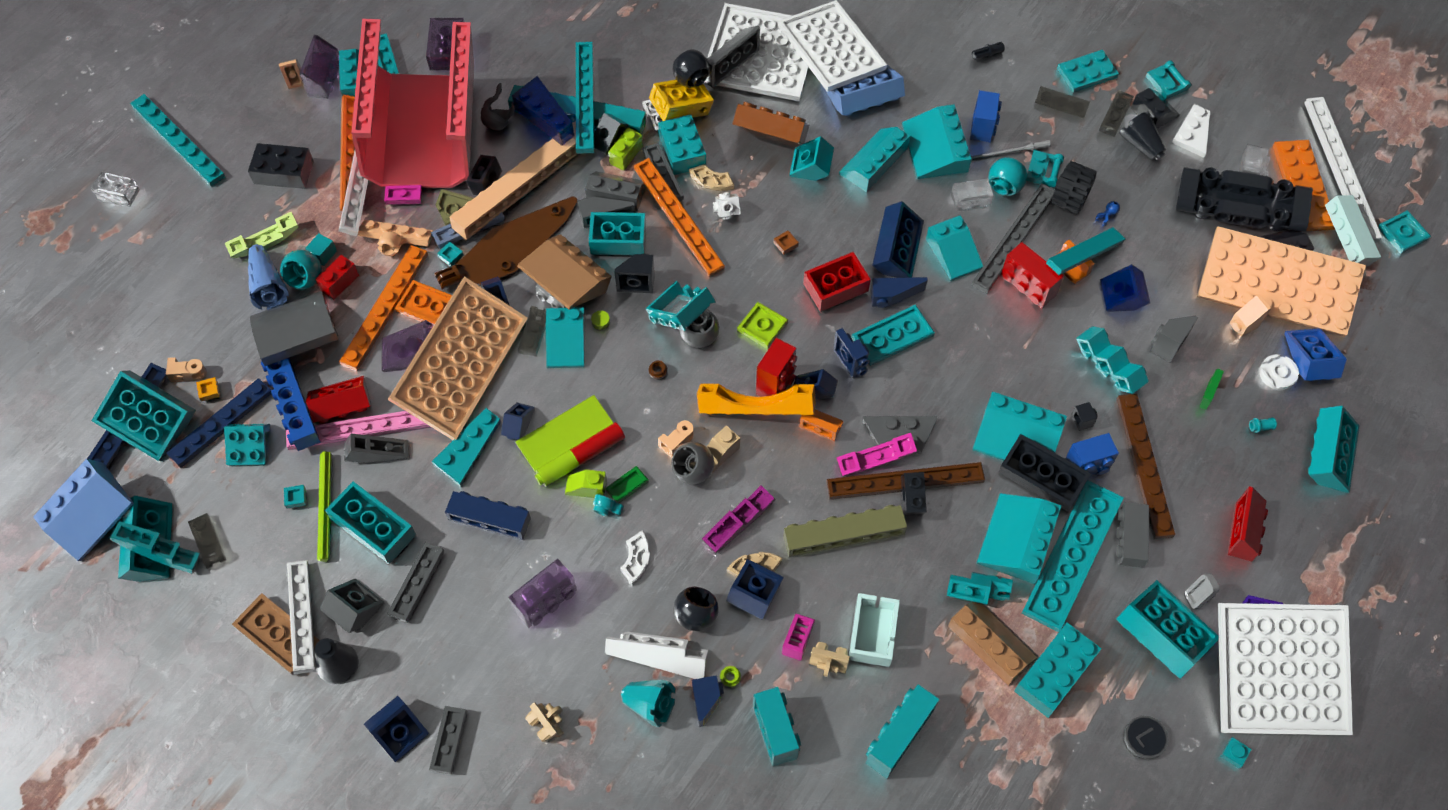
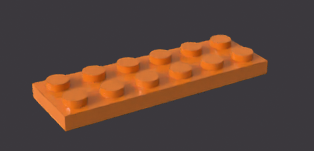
(1300, 167)

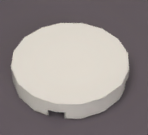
(1279, 372)

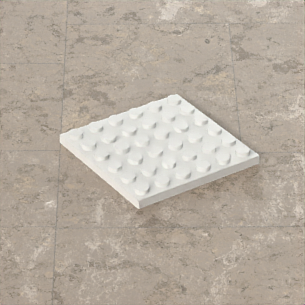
(777, 65)
(1285, 669)

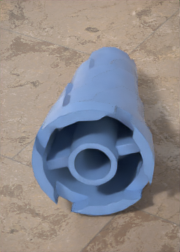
(264, 280)

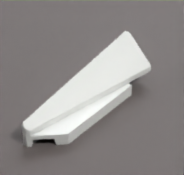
(659, 652)

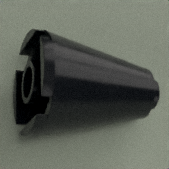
(1144, 136)
(335, 661)

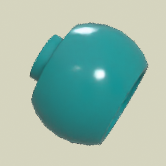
(1007, 176)
(300, 269)

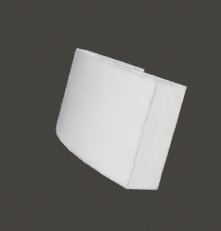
(652, 114)

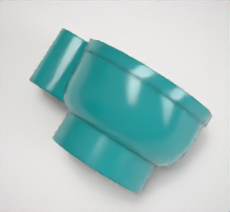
(604, 505)

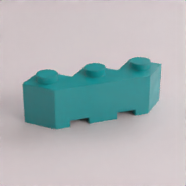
(1112, 360)

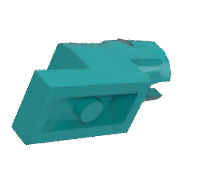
(979, 587)

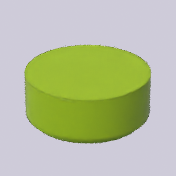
(600, 320)

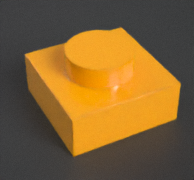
(208, 389)

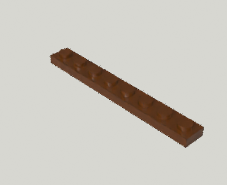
(1145, 466)

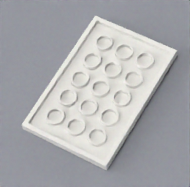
(832, 45)

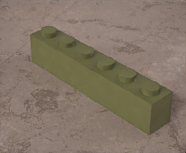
(844, 530)

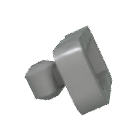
(1202, 590)

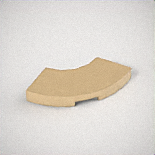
(711, 179)
(764, 559)

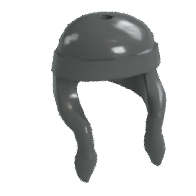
(497, 118)

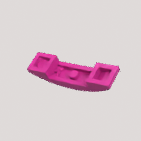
(877, 455)

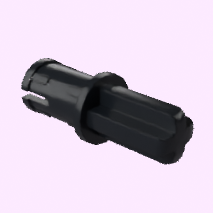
(988, 50)

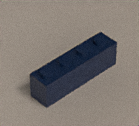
(488, 515)

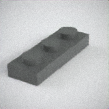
(448, 740)

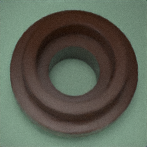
(658, 365)

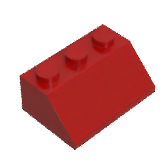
(338, 399)
(1248, 526)

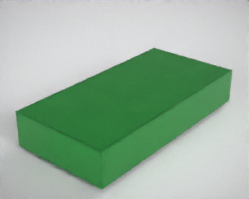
(1211, 389)
(627, 485)

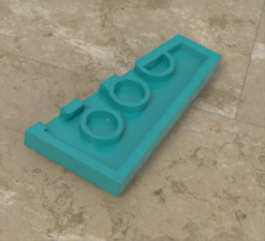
(461, 453)

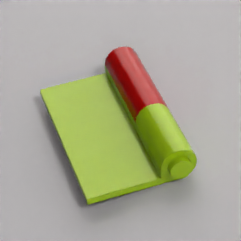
(569, 441)

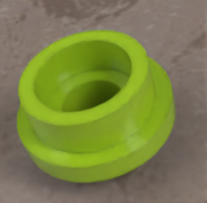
(730, 670)

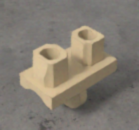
(829, 660)
(548, 717)

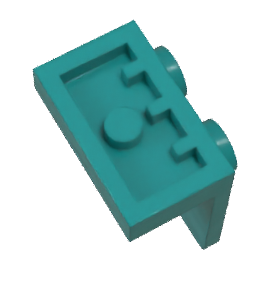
(245, 444)

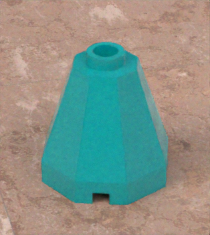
(650, 700)

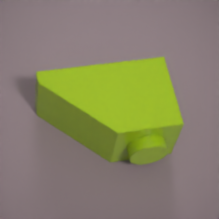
(586, 483)

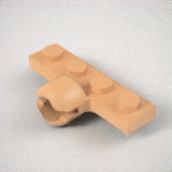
(394, 236)

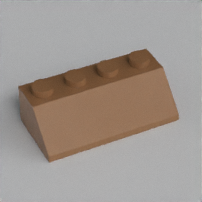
(991, 641)

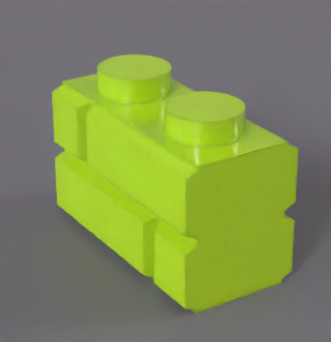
(625, 149)

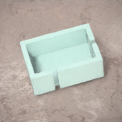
(873, 630)

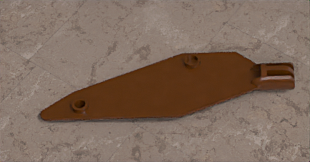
(507, 245)

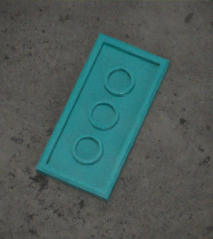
(894, 334)

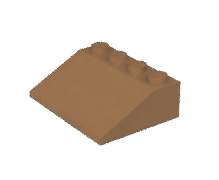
(565, 272)

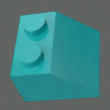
(812, 160)

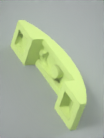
(268, 237)

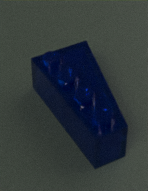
(542, 110)

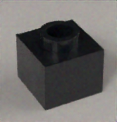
(1084, 416)

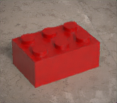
(1031, 275)
(836, 281)
(776, 369)

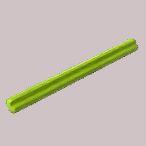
(323, 544)

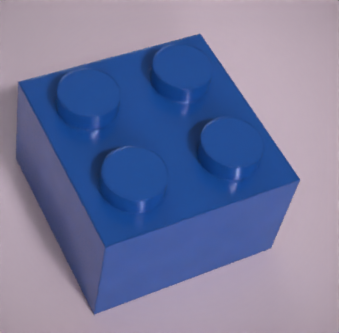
(985, 116)
(1094, 454)

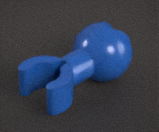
(1112, 208)

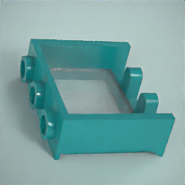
(679, 306)

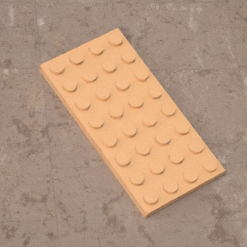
(1292, 280)
(458, 359)

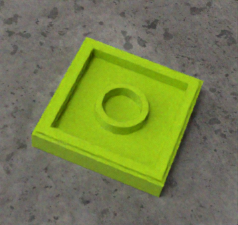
(762, 325)

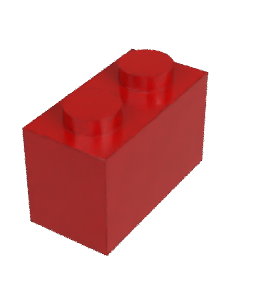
(337, 277)

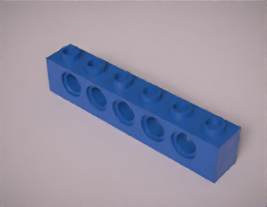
(291, 400)

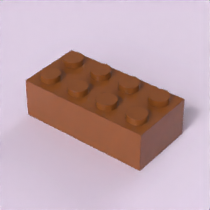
(772, 124)

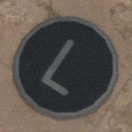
(1146, 737)

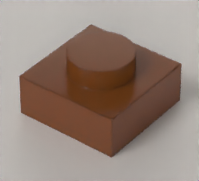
(785, 242)

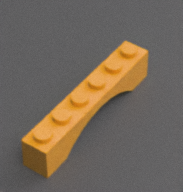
(719, 400)

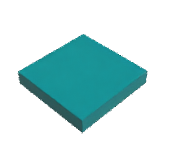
(1404, 232)

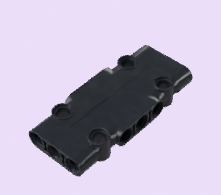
(1244, 199)

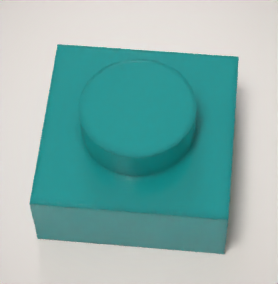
(450, 254)
(294, 496)
(1235, 752)

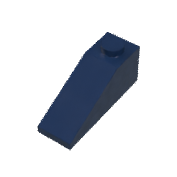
(891, 291)

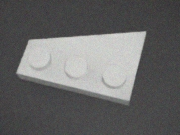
(1194, 131)

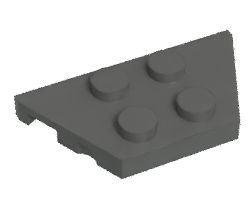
(888, 427)

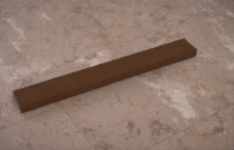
(891, 481)

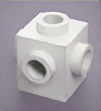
(732, 208)

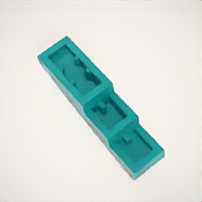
(154, 547)

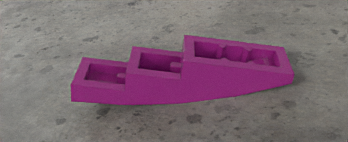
(739, 519)

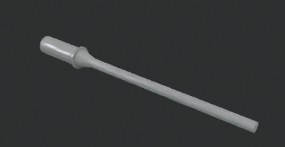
(1032, 146)

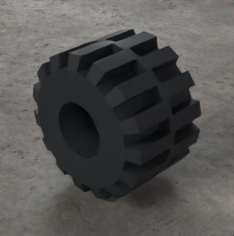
(1073, 187)

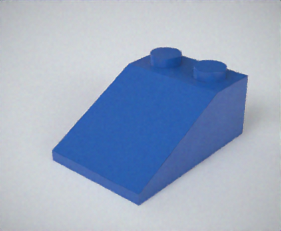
(1315, 354)

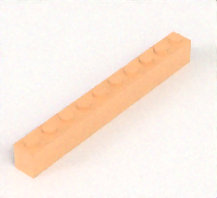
(512, 186)

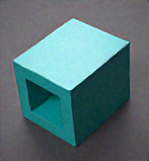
(322, 248)

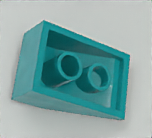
(954, 247)
(565, 338)

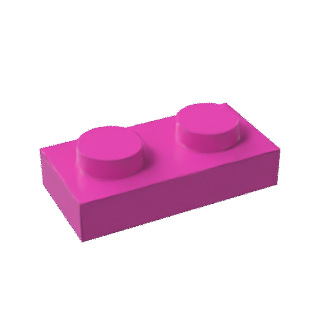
(403, 194)

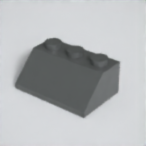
(615, 187)

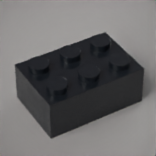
(280, 166)

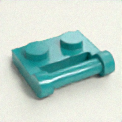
(1164, 83)
(1039, 165)

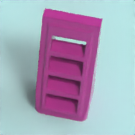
(795, 649)

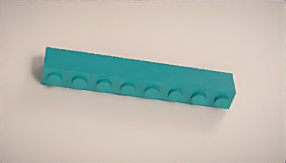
(633, 117)

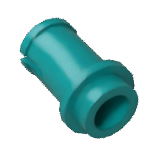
(1257, 425)

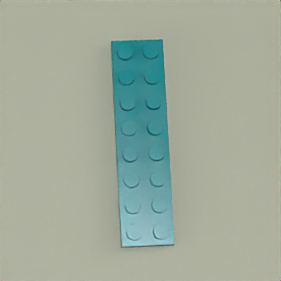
(1072, 556)

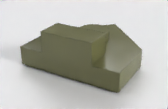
(449, 202)

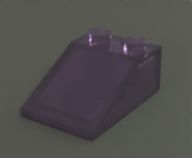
(402, 346)

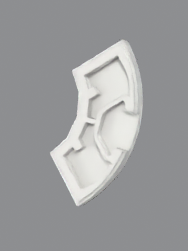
(637, 559)

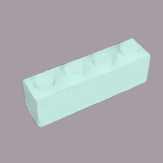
(1352, 230)

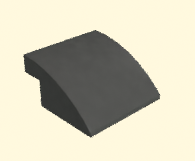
(293, 328)

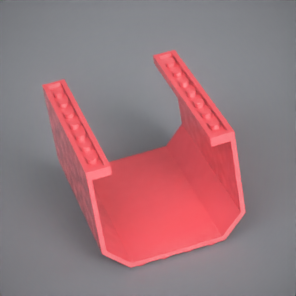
(412, 124)

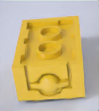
(675, 100)

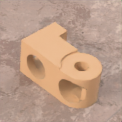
(185, 371)
(679, 436)

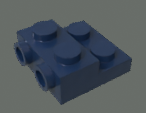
(851, 354)

